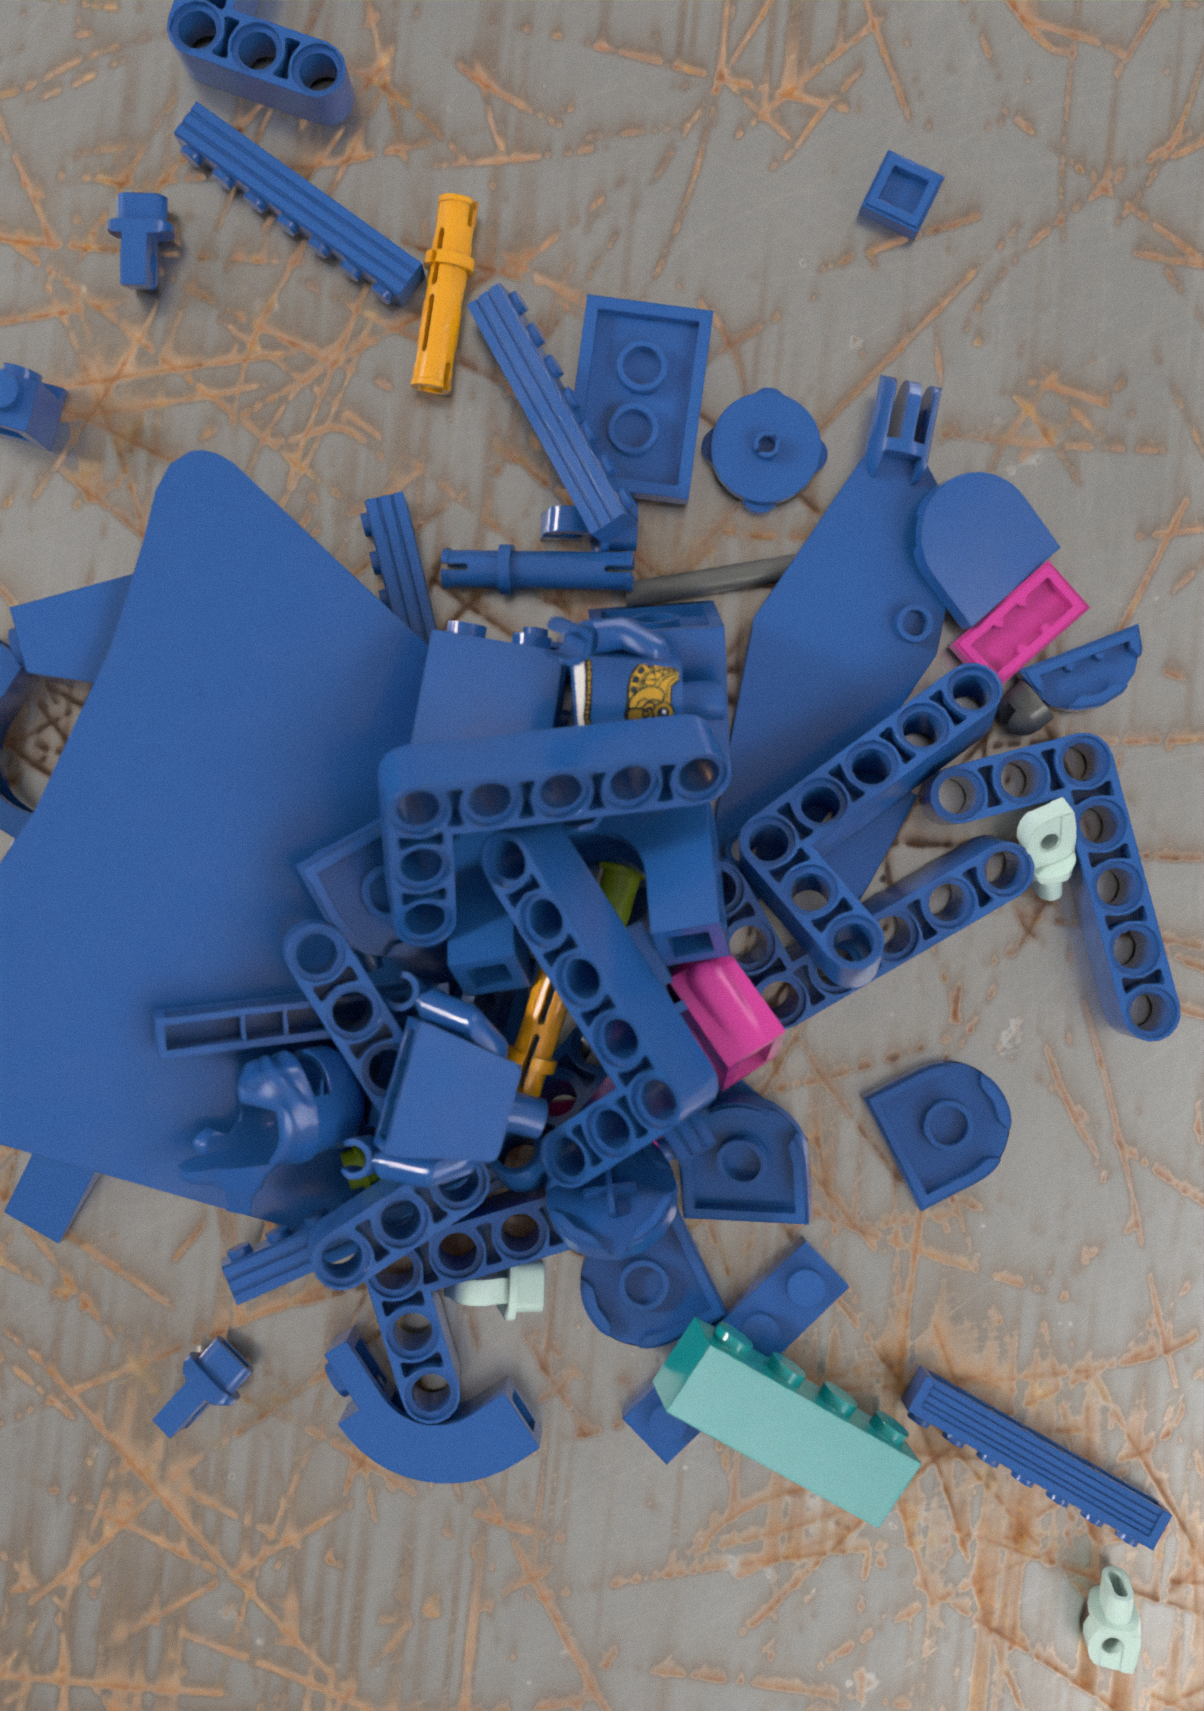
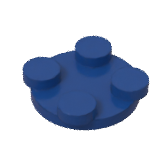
(764, 449)

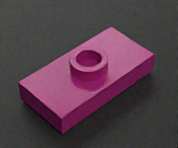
(1022, 623)

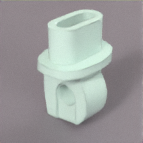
(1051, 841)
(510, 1290)
(1114, 1625)

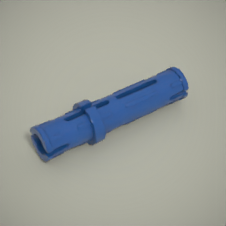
(537, 569)

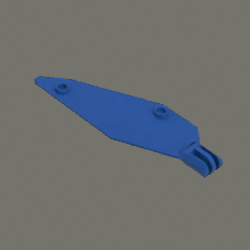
(841, 626)

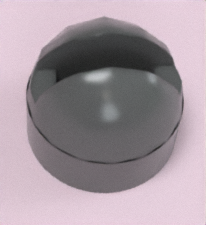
(1023, 710)

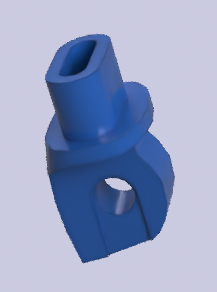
(140, 226)
(566, 524)
(210, 1380)

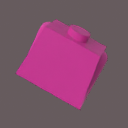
(726, 1017)

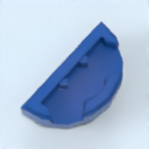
(1087, 674)

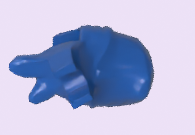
(286, 1116)

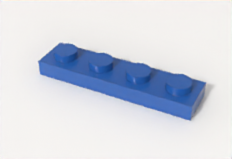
(769, 1314)

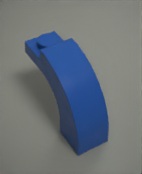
(474, 1443)

